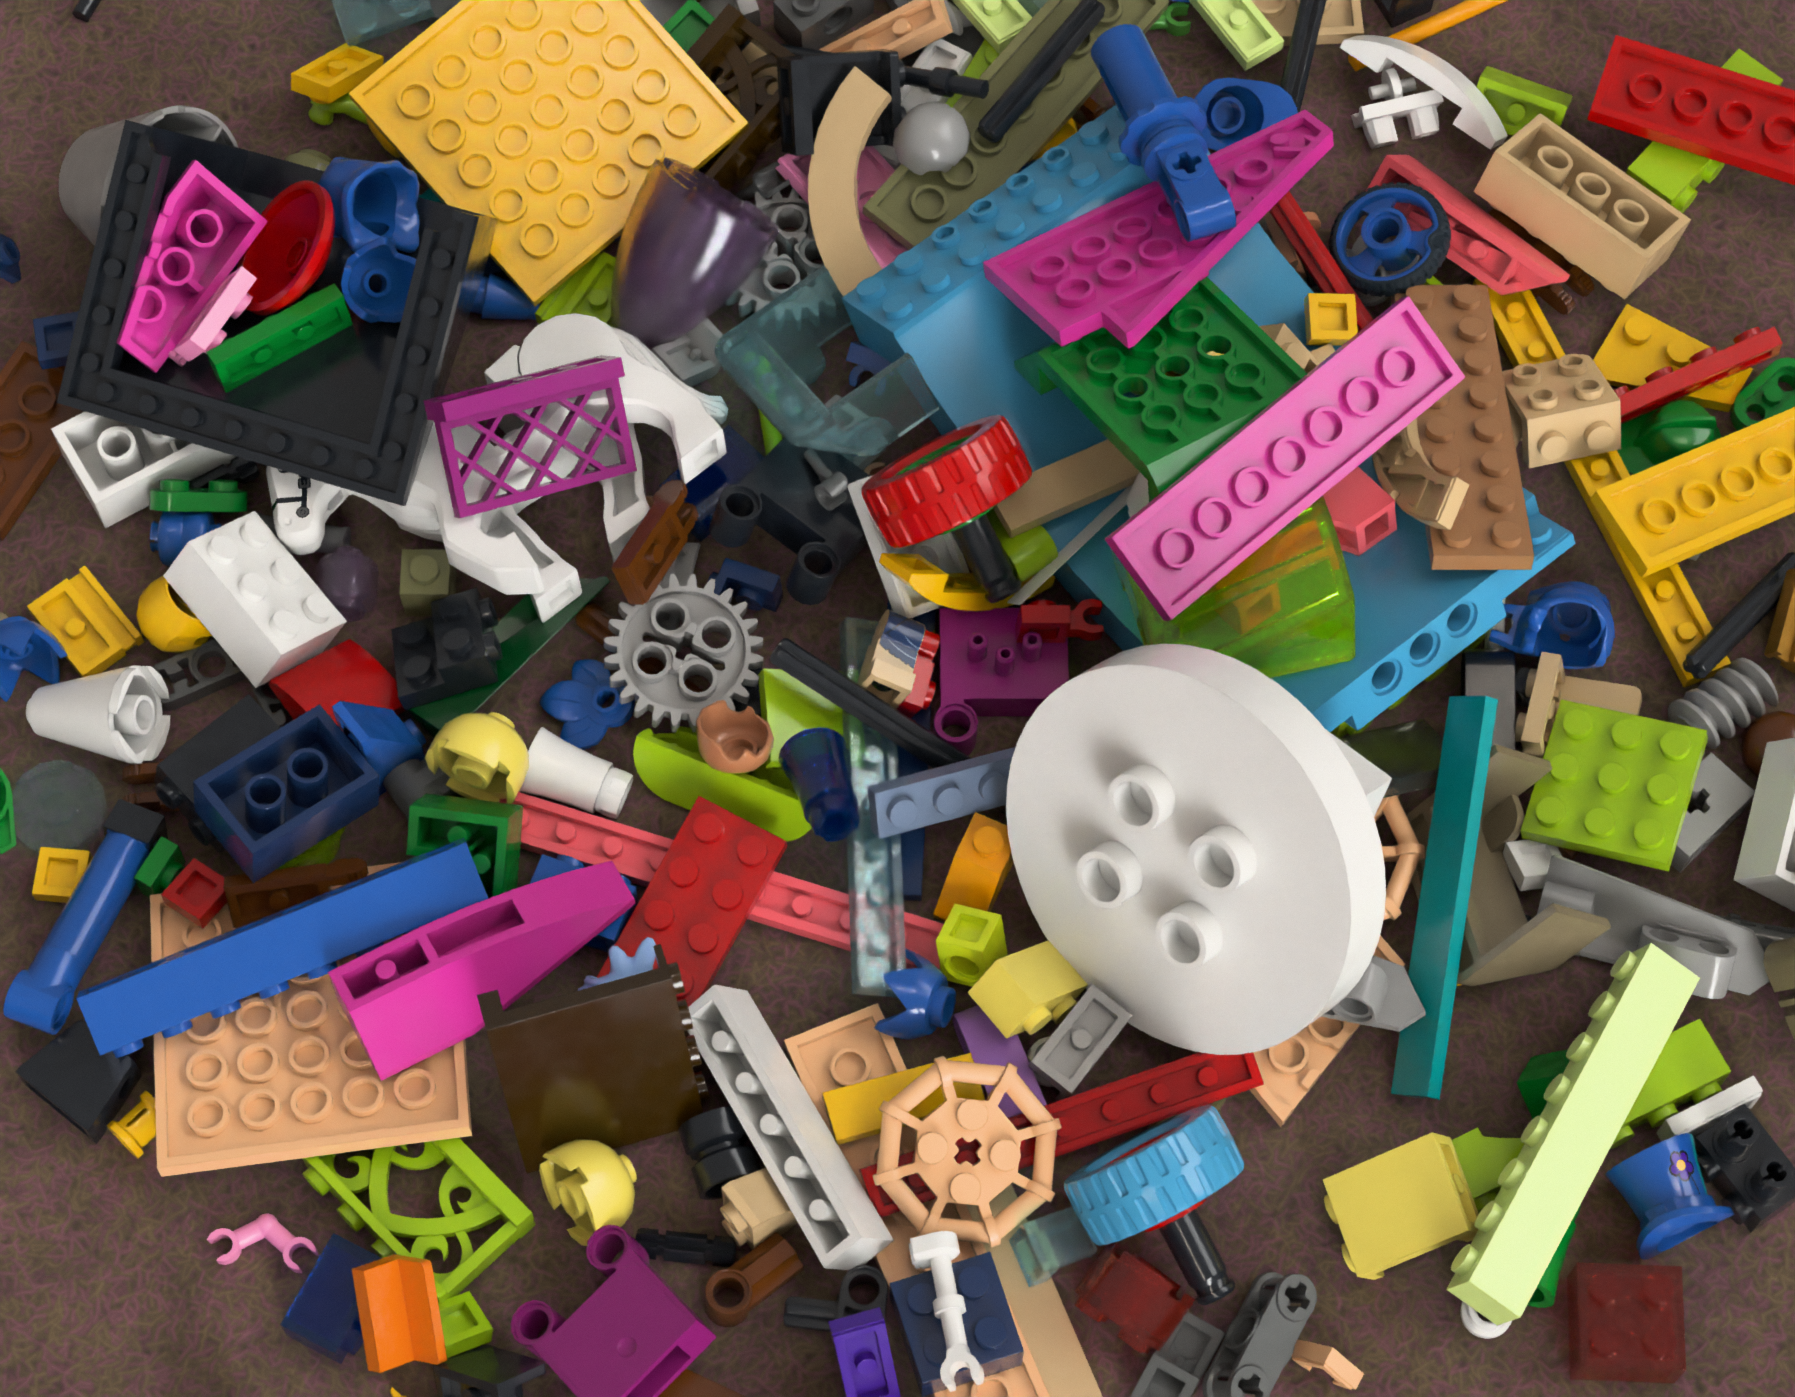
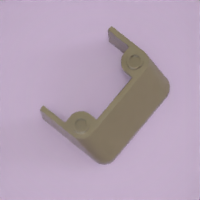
(1496, 934)

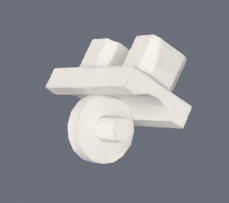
(1379, 117)

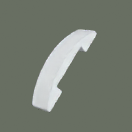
(1476, 116)

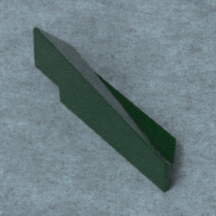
(520, 638)

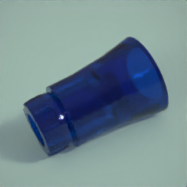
(822, 781)

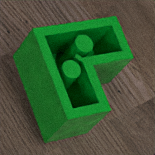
(488, 828)

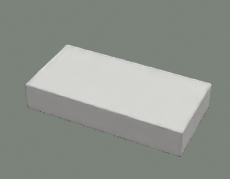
(1710, 1111)

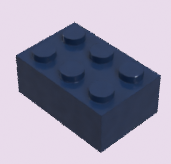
(286, 793)

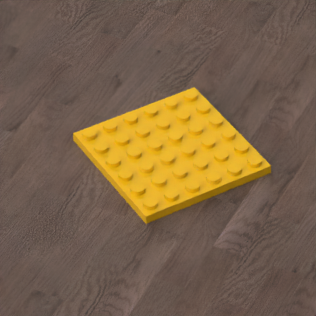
(546, 122)

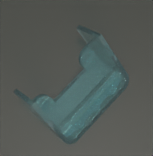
(779, 354)

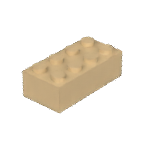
(1581, 205)

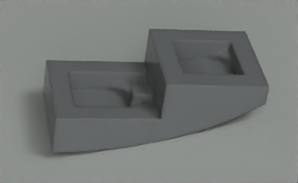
(1182, 1360)

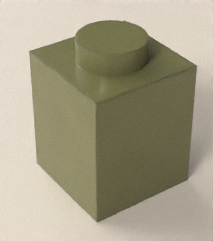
(424, 579)

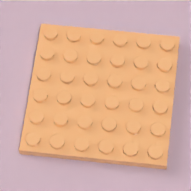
(287, 1075)

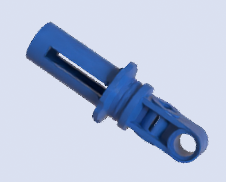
(1163, 132)

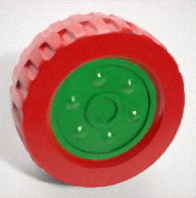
(950, 489)

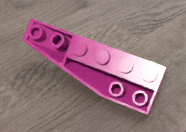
(425, 985)

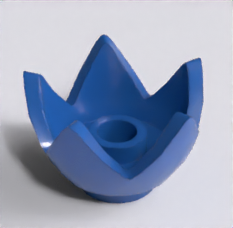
(394, 270)
(28, 648)
(925, 997)

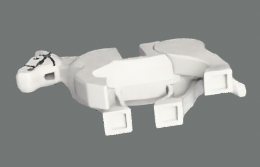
(498, 543)

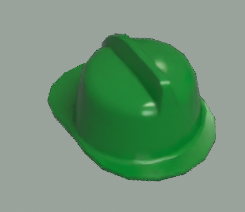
(1665, 434)

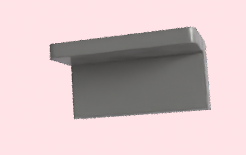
(1080, 1041)

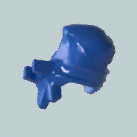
(1561, 609)

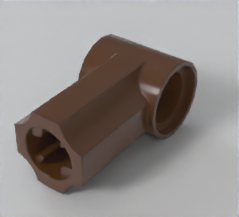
(754, 1278)

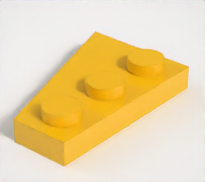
(1645, 344)

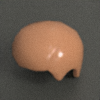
(733, 739)

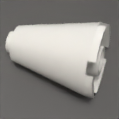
(105, 713)

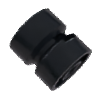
(718, 1146)

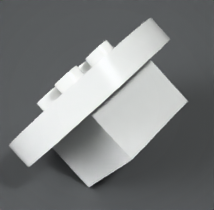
(1198, 846)

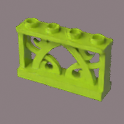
(488, 1203)

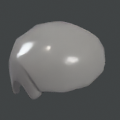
(931, 138)

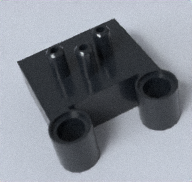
(783, 503)

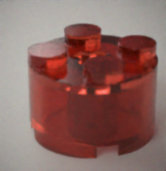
(1133, 1297)

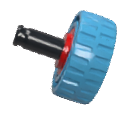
(1159, 1184)

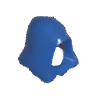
(373, 202)

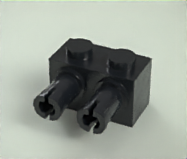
(1746, 1168)

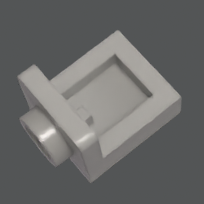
(692, 355)

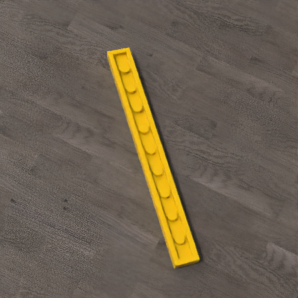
(1662, 595)

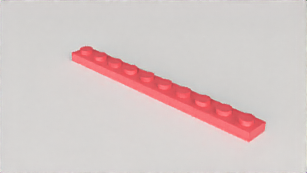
(783, 904)

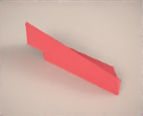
(1477, 239)

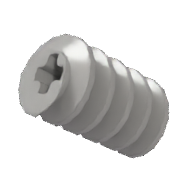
(1725, 700)

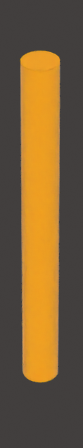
(1437, 23)

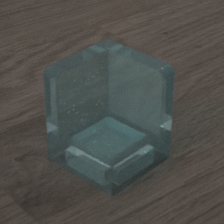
(1050, 1244)

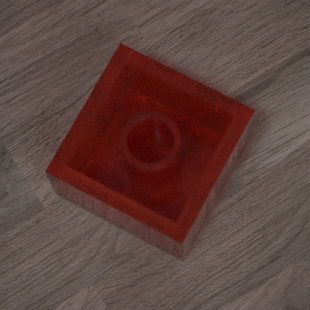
(1626, 1323)

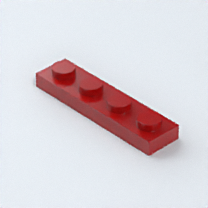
(1705, 369)

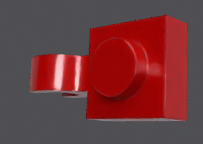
(1058, 621)

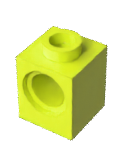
(970, 944)

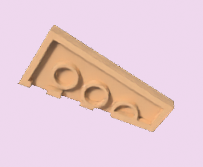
(1298, 1062)

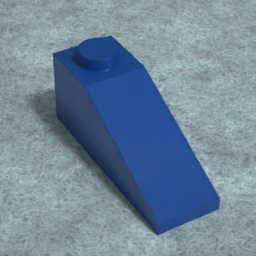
(380, 736)

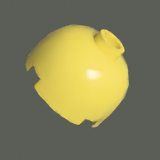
(480, 756)
(590, 1185)

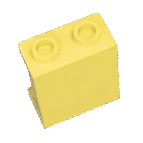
(1401, 1205)

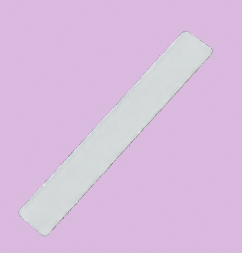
(1070, 549)

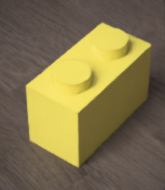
(1028, 990)

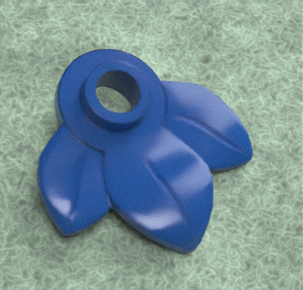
(580, 704)

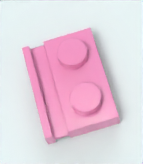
(206, 331)

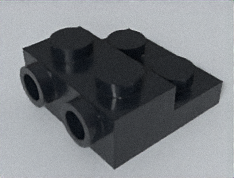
(447, 651)

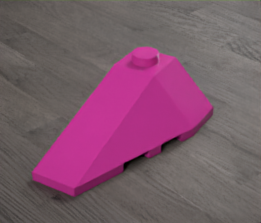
(190, 253)

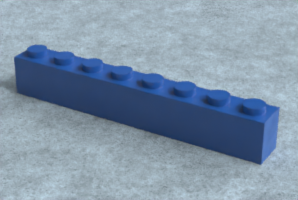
(278, 948)

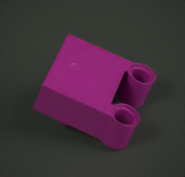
(991, 673)
(625, 1336)

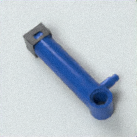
(46, 990)

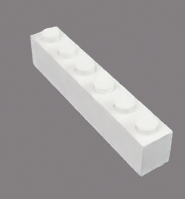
(786, 1129)

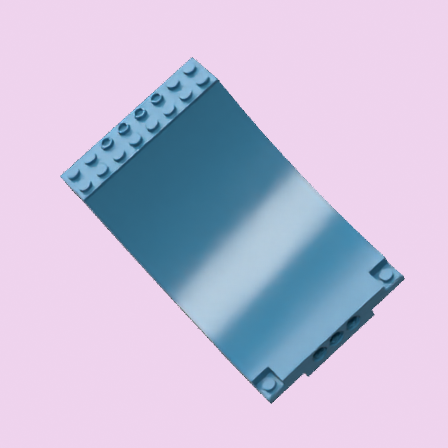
(966, 349)

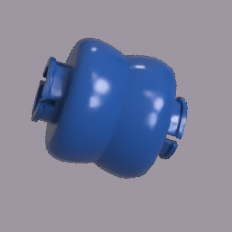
(176, 530)

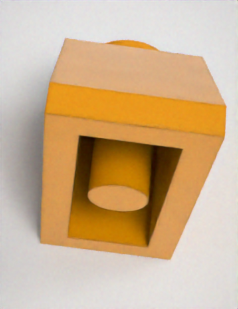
(977, 867)

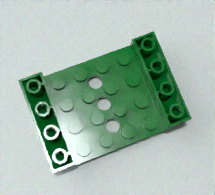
(1177, 416)

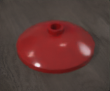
(290, 247)

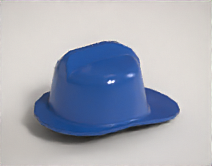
(1241, 108)

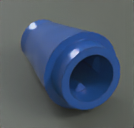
(502, 300)

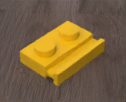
(86, 623)

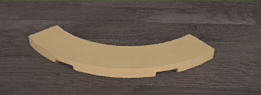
(834, 180)
(1414, 482)

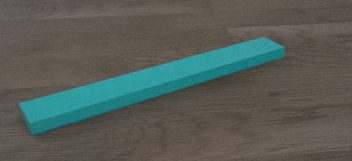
(1445, 893)

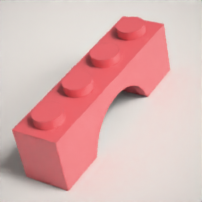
(1360, 512)

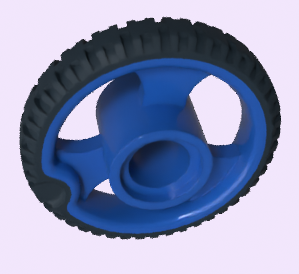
(1382, 223)

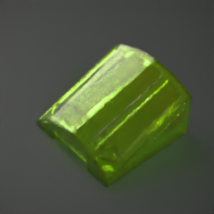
(1275, 610)

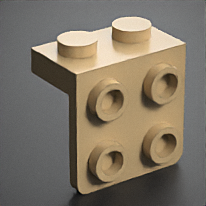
(1564, 409)
(1546, 689)

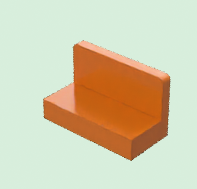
(399, 1312)

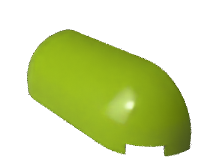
(678, 774)

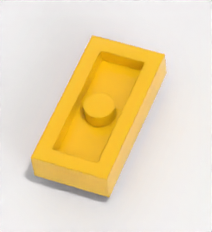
(335, 73)

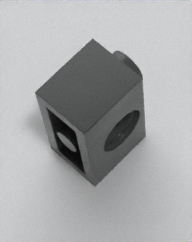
(817, 21)

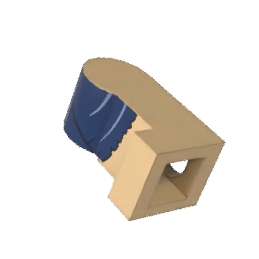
(892, 657)

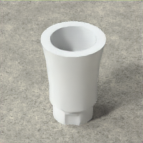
(575, 776)

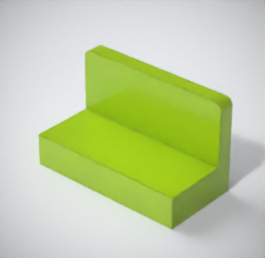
(1521, 100)

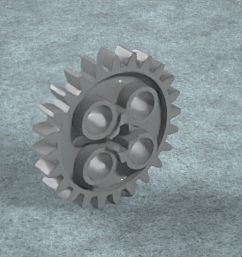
(775, 269)
(701, 613)

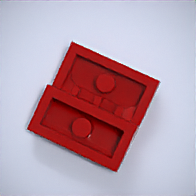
(334, 676)

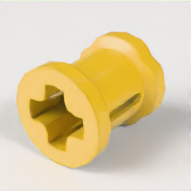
(137, 1125)

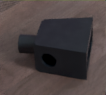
(79, 1081)

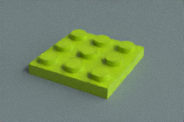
(1615, 785)

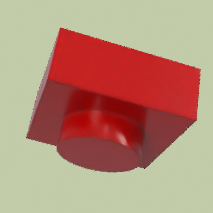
(196, 893)

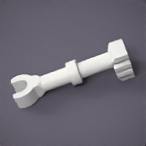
(937, 1252)

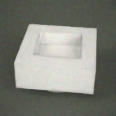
(1529, 862)

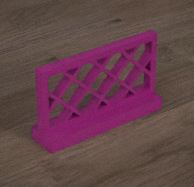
(521, 393)

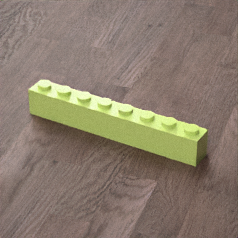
(1571, 1134)

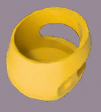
(168, 620)

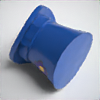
(1666, 1194)

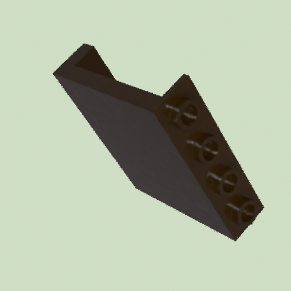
(598, 1062)

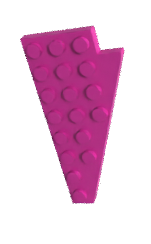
(1129, 259)

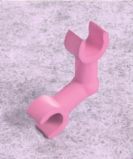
(263, 1227)

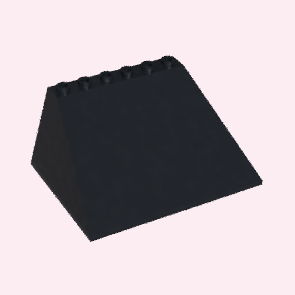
(331, 413)

